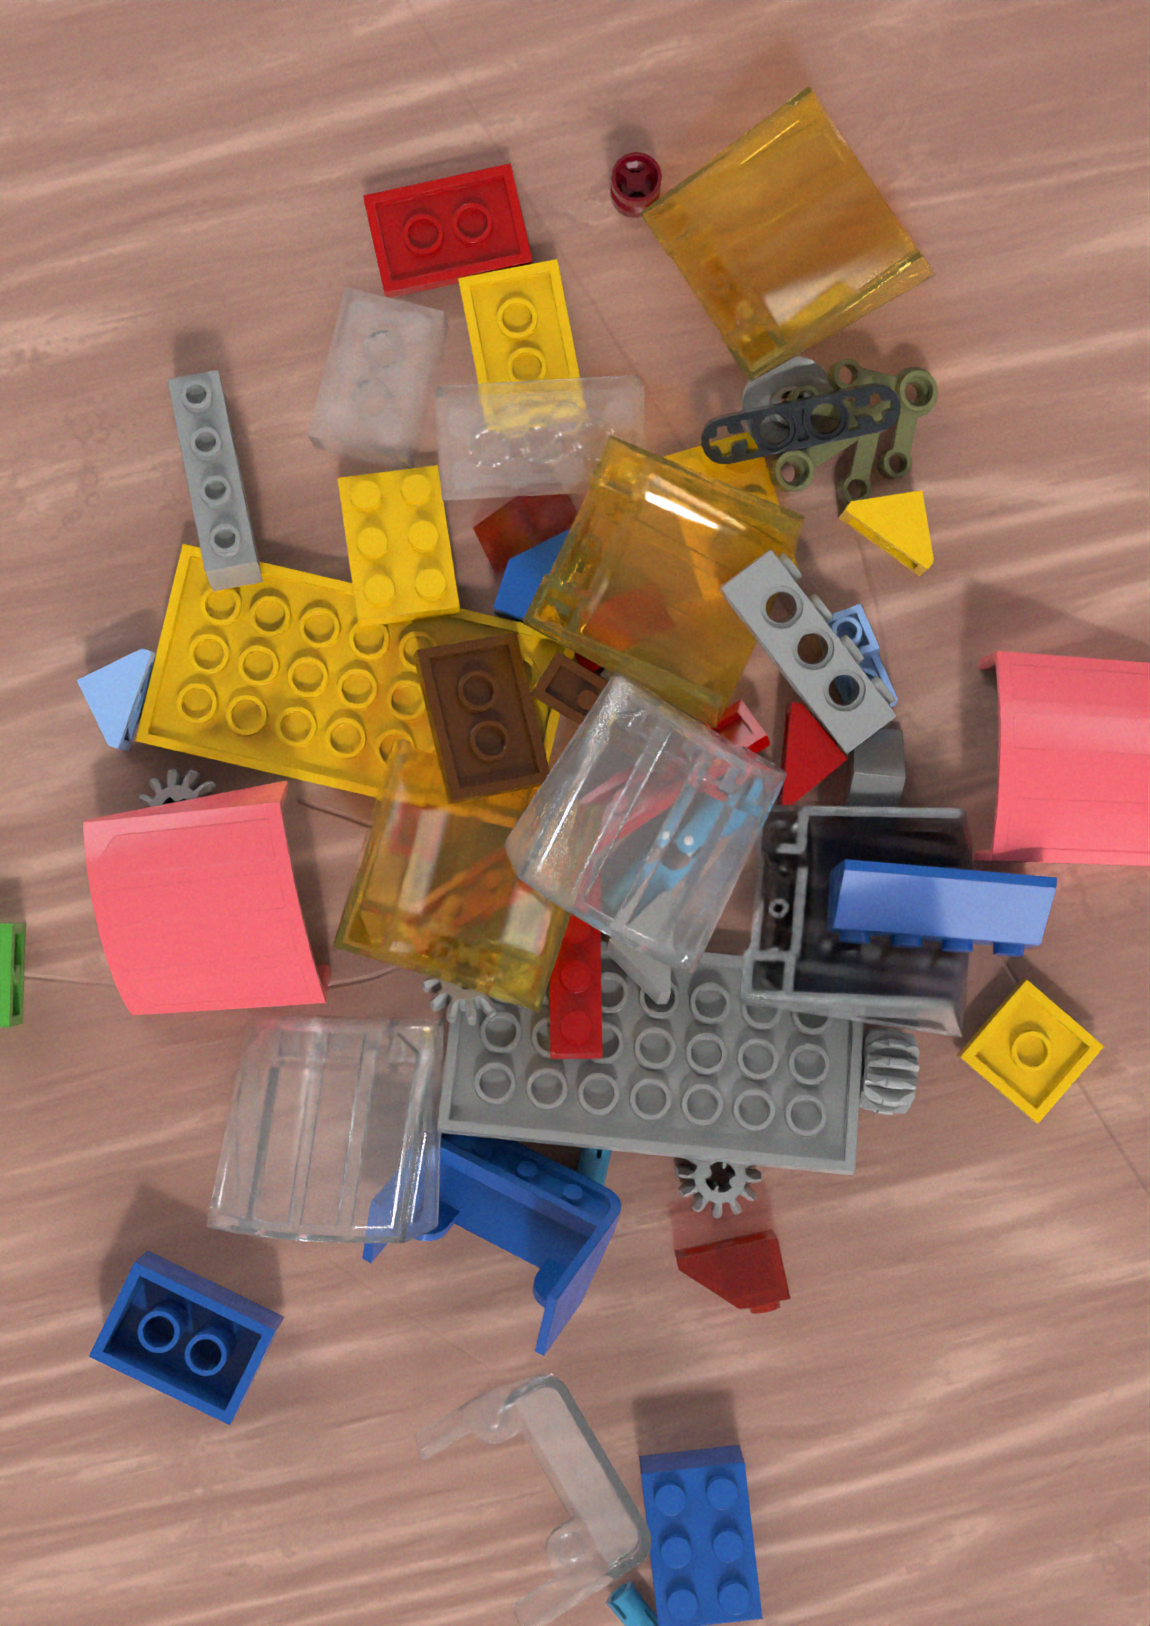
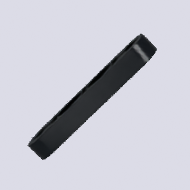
(798, 415)

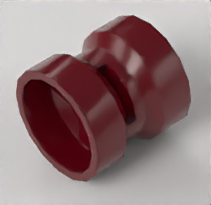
(635, 174)

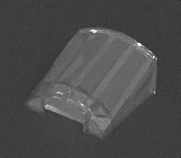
(645, 824)
(333, 1130)

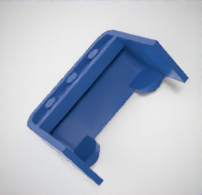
(529, 1210)

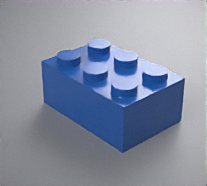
(186, 1336)
(701, 1537)

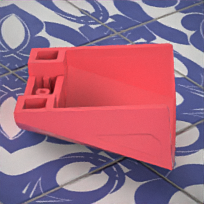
(1071, 760)
(202, 905)

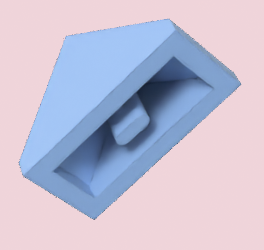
(118, 696)

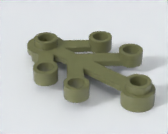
(865, 445)

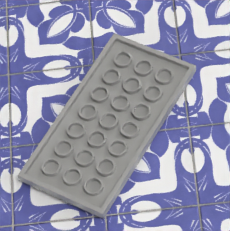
(672, 1076)

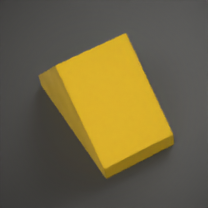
(896, 526)

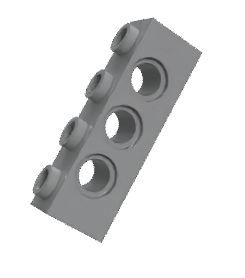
(215, 480)
(844, 723)

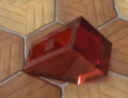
(739, 1270)

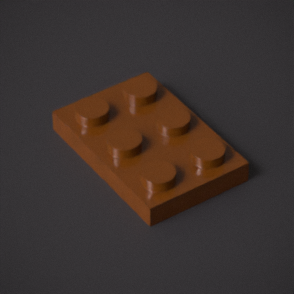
(481, 717)

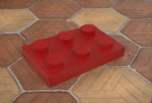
(447, 230)

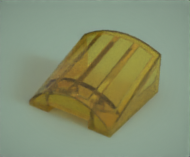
(785, 237)
(646, 574)
(442, 891)

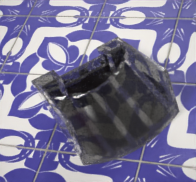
(808, 970)

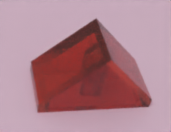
(523, 525)

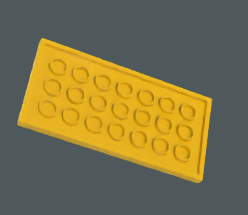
(293, 684)

